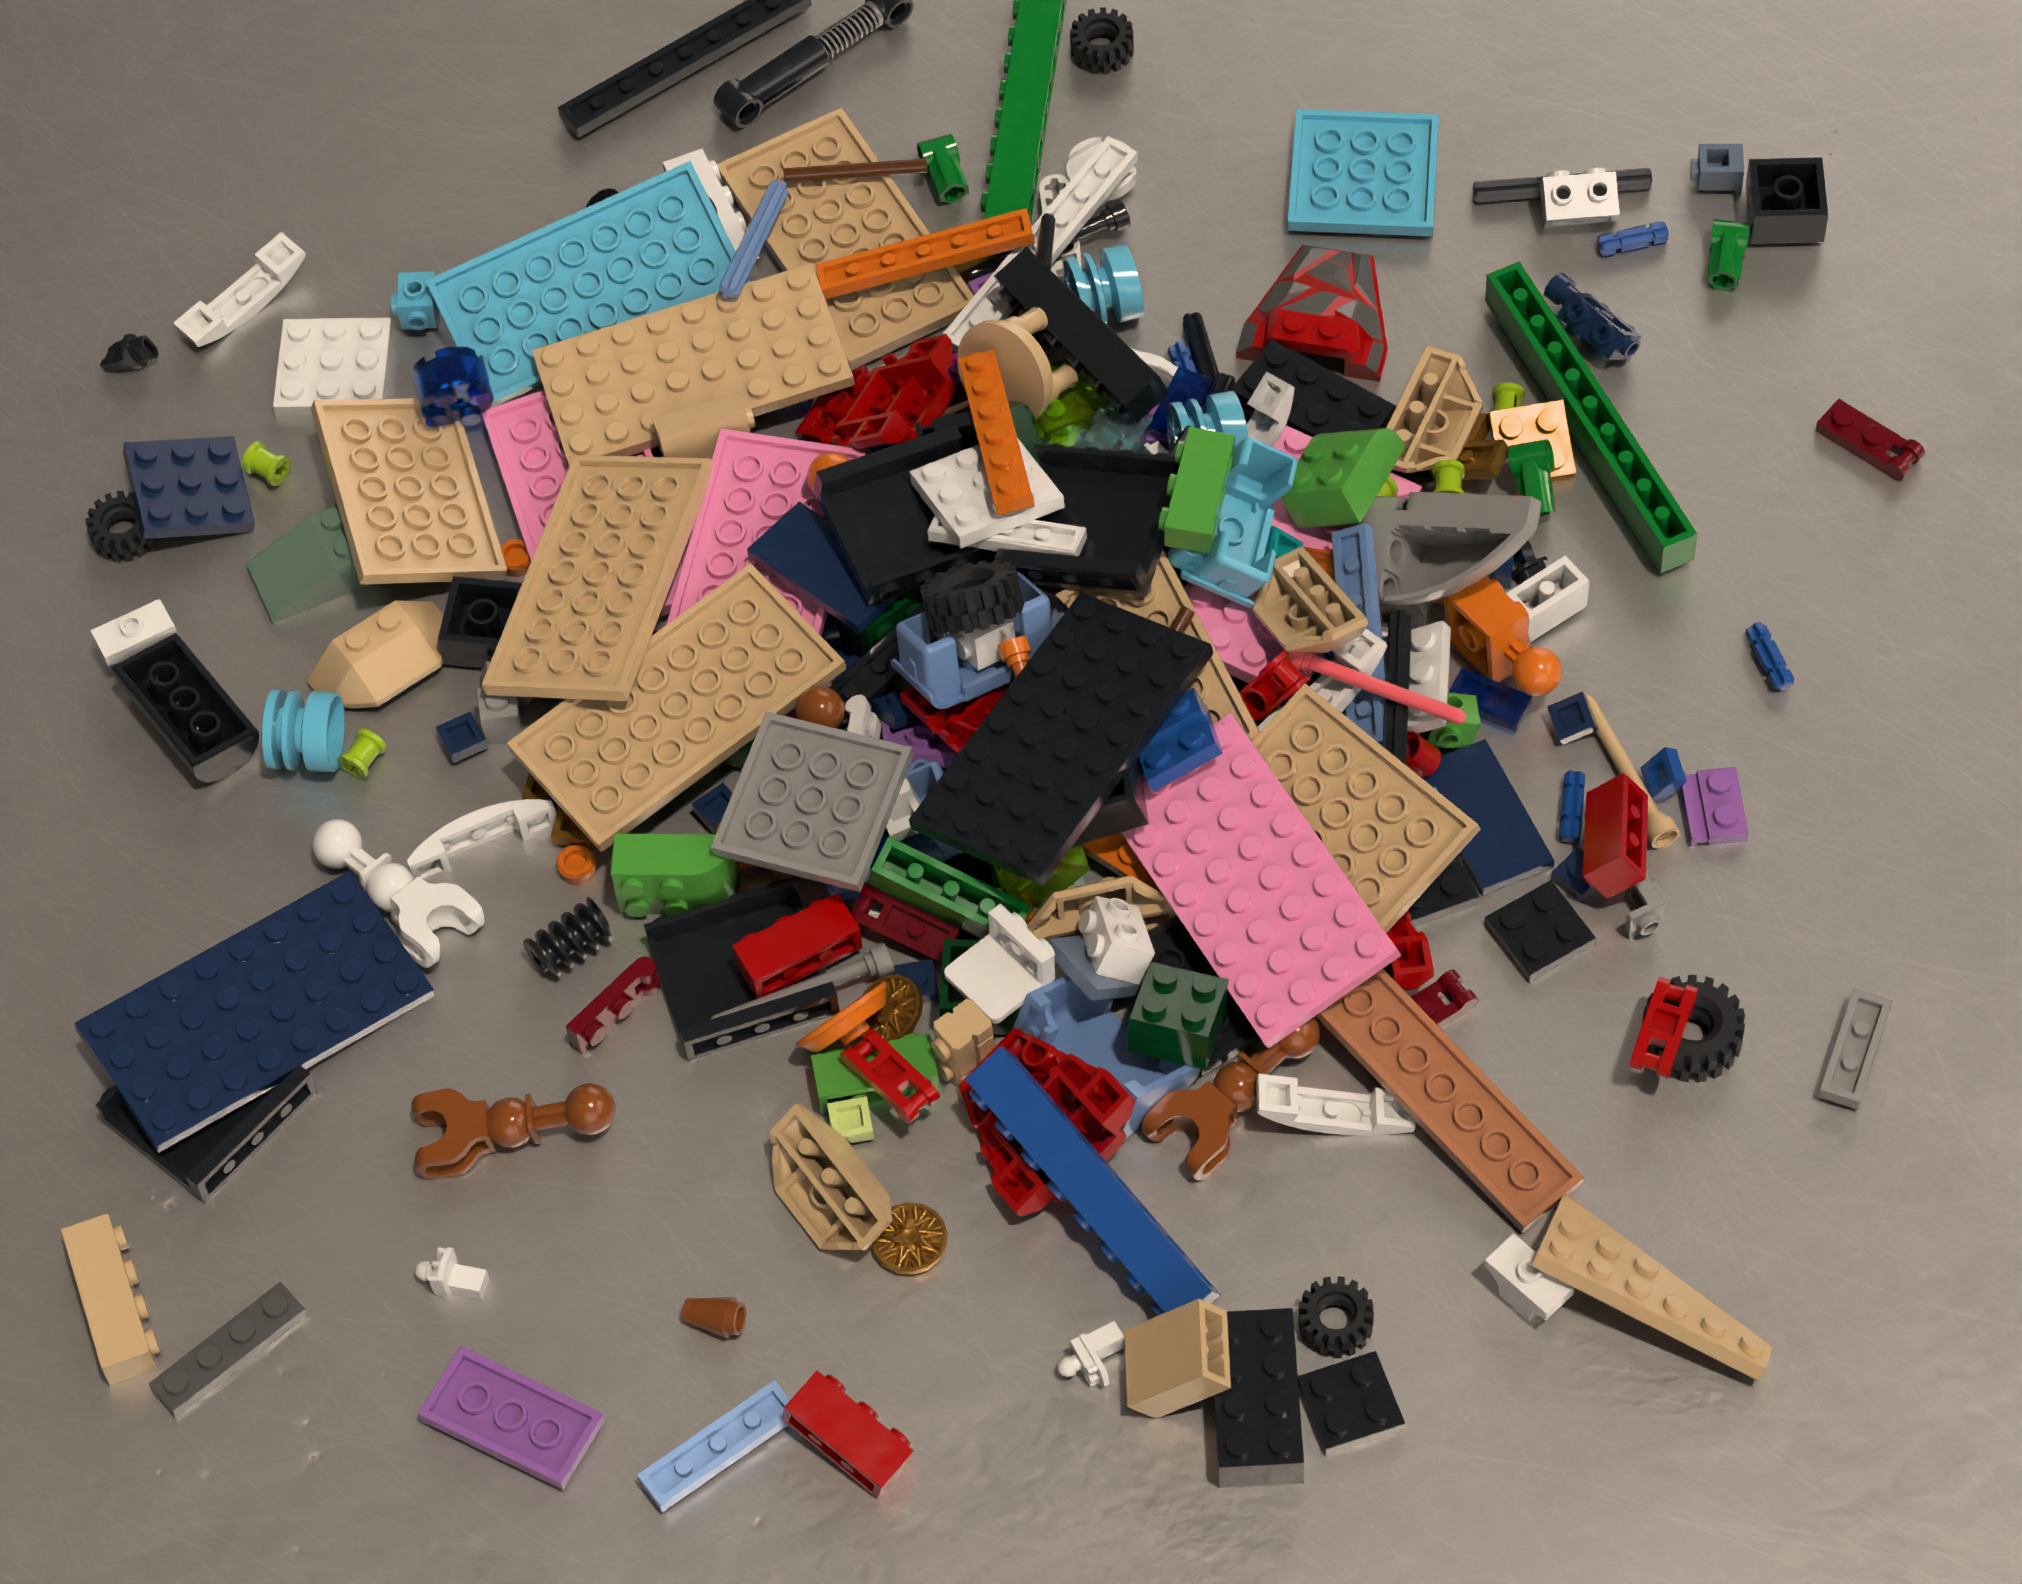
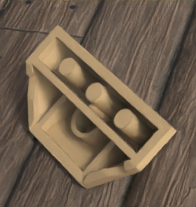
(1435, 411)
(1307, 607)
(381, 654)
(1062, 909)
(827, 1183)

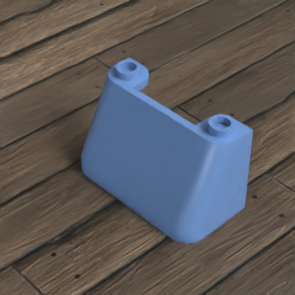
(1090, 1031)

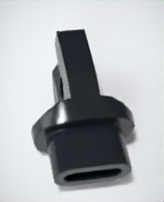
(131, 352)
(1527, 563)

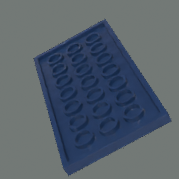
(253, 1010)

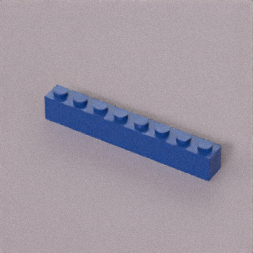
(1088, 1183)

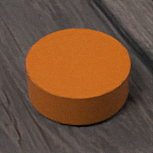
(516, 557)
(576, 864)

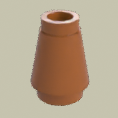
(718, 1315)

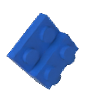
(1180, 743)

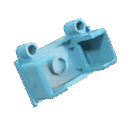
(1237, 555)

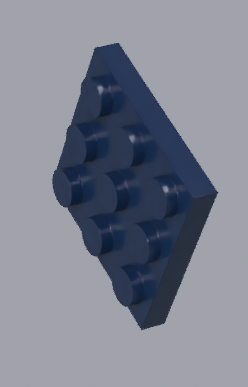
(188, 487)

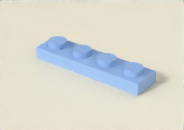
(715, 1447)

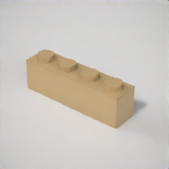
(109, 1298)

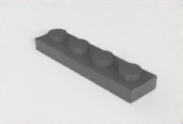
(228, 1349)

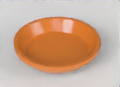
(847, 1023)

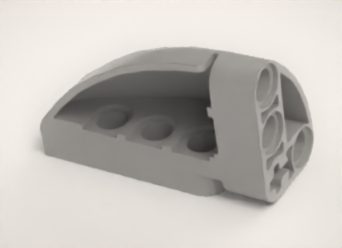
(1444, 541)

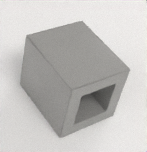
(499, 717)

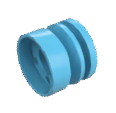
(1109, 286)
(1221, 414)
(304, 730)

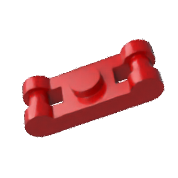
(1663, 1027)
(890, 1075)

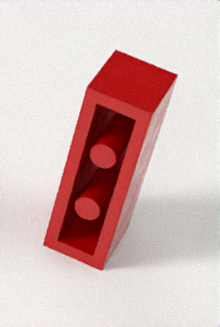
(1615, 836)
(797, 945)
(848, 1433)

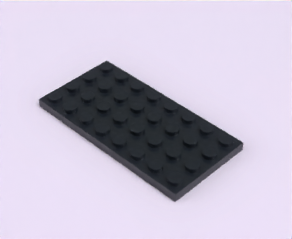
(1061, 738)

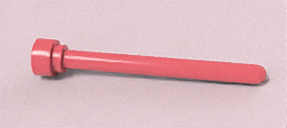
(1309, 661)

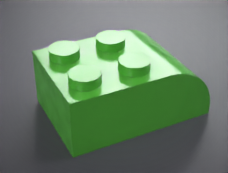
(1341, 476)
(669, 873)

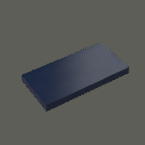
(810, 560)
(1508, 842)

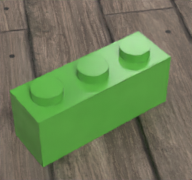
(1197, 490)
(839, 1083)

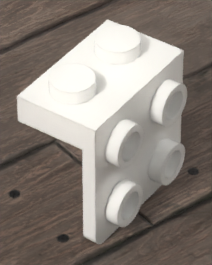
(1002, 966)

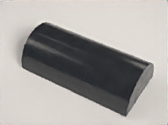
(189, 708)

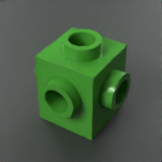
(1454, 734)

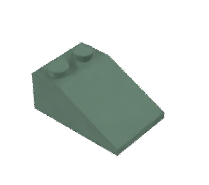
(305, 566)

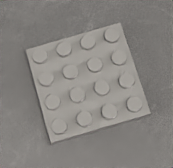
(812, 801)

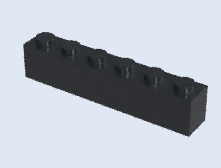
(1083, 337)

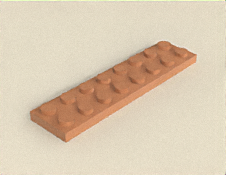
(1451, 1099)

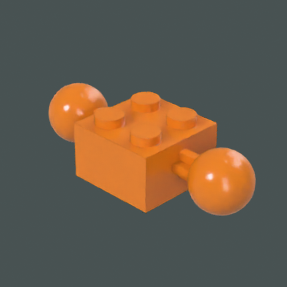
(1495, 640)

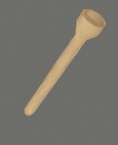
(1660, 828)

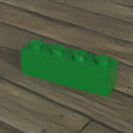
(939, 888)

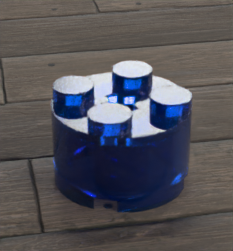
(452, 387)

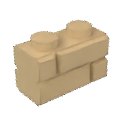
(962, 1041)

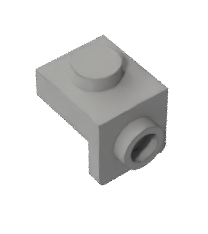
(1649, 906)

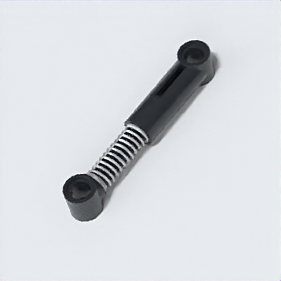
(745, 99)

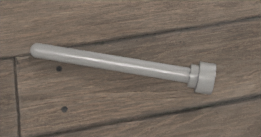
(874, 962)

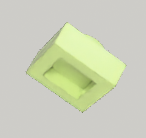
(851, 1119)

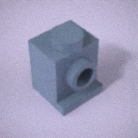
(1718, 167)

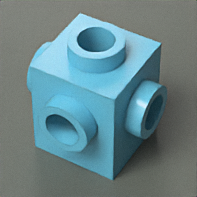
(414, 301)

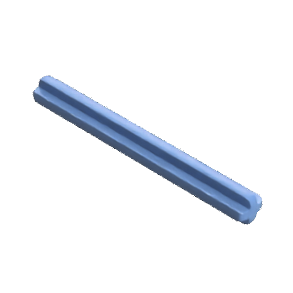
(753, 239)

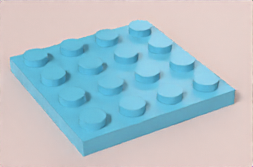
(1363, 172)

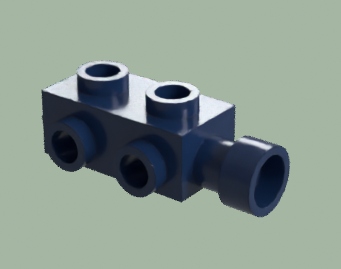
(1585, 322)

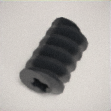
(568, 937)

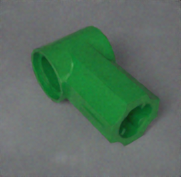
(944, 168)
(1727, 249)
(1533, 467)

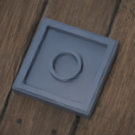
(1074, 961)

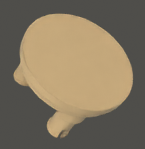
(1020, 359)

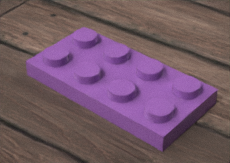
(511, 1417)

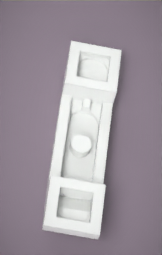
(246, 296)
(1272, 405)
(1359, 654)
(476, 828)
(1330, 1110)

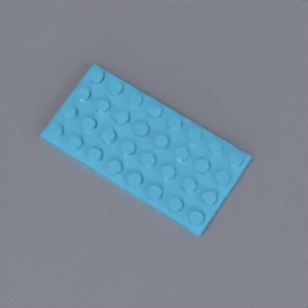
(584, 274)

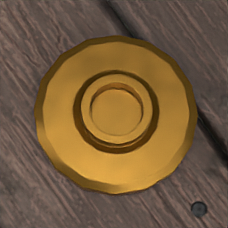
(901, 1009)
(912, 1240)

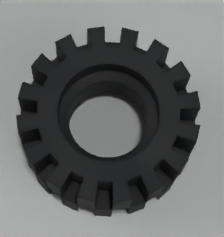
(1101, 25)
(116, 544)
(1336, 1339)

